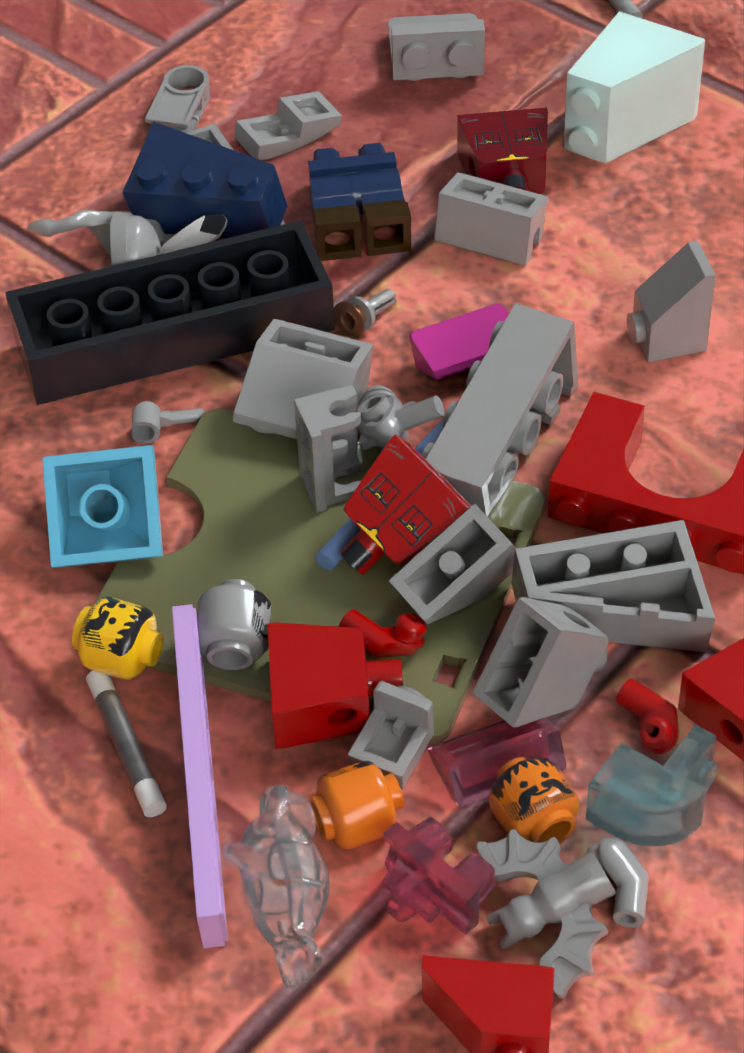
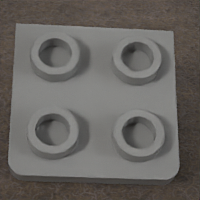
(437, 46)

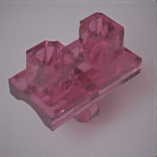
(429, 885)

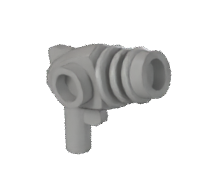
(385, 416)

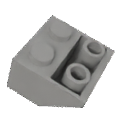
(293, 364)

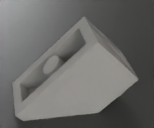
(674, 306)
(456, 567)

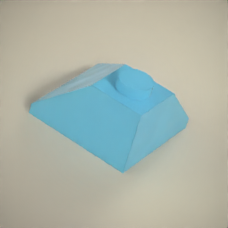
(102, 506)

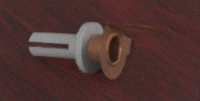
(359, 314)

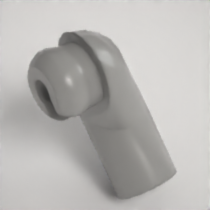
(629, 877)

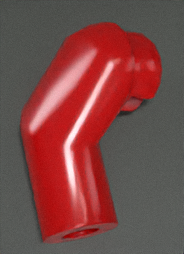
(397, 640)

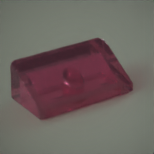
(473, 759)

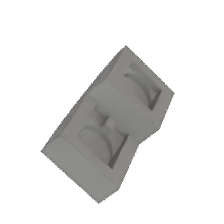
(297, 123)

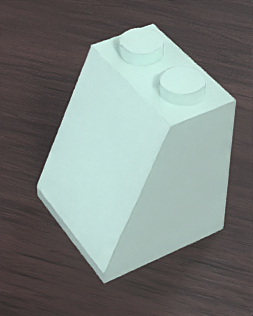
(631, 88)

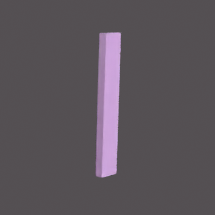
(199, 780)

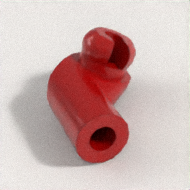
(657, 716)

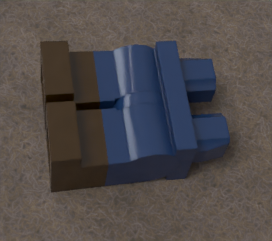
(354, 187)

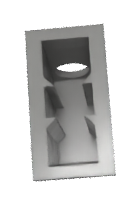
(540, 662)

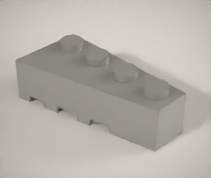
(504, 403)

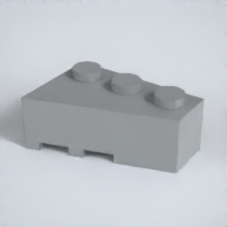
(627, 583)

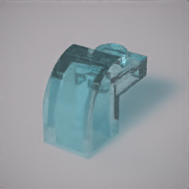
(652, 801)

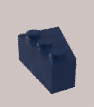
(190, 177)

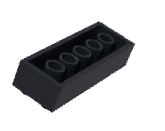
(167, 311)

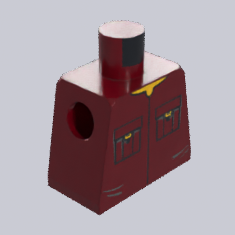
(505, 147)

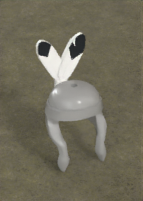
(132, 236)

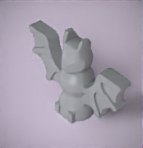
(559, 897)

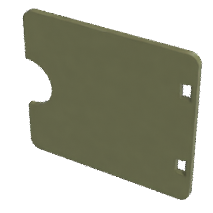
(268, 533)

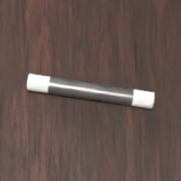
(126, 744)

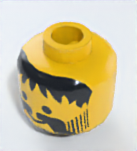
(117, 638)

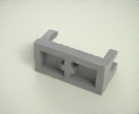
(490, 218)
(328, 444)

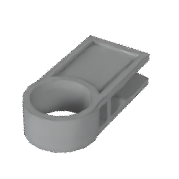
(181, 107)

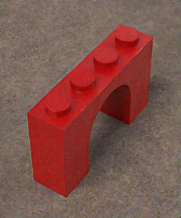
(600, 494)

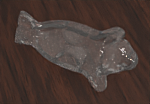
(284, 880)

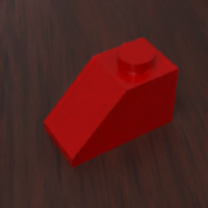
(491, 1003)

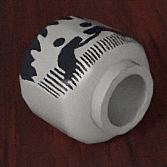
(233, 624)

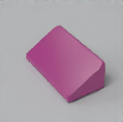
(456, 342)

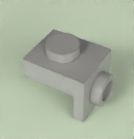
(395, 731)

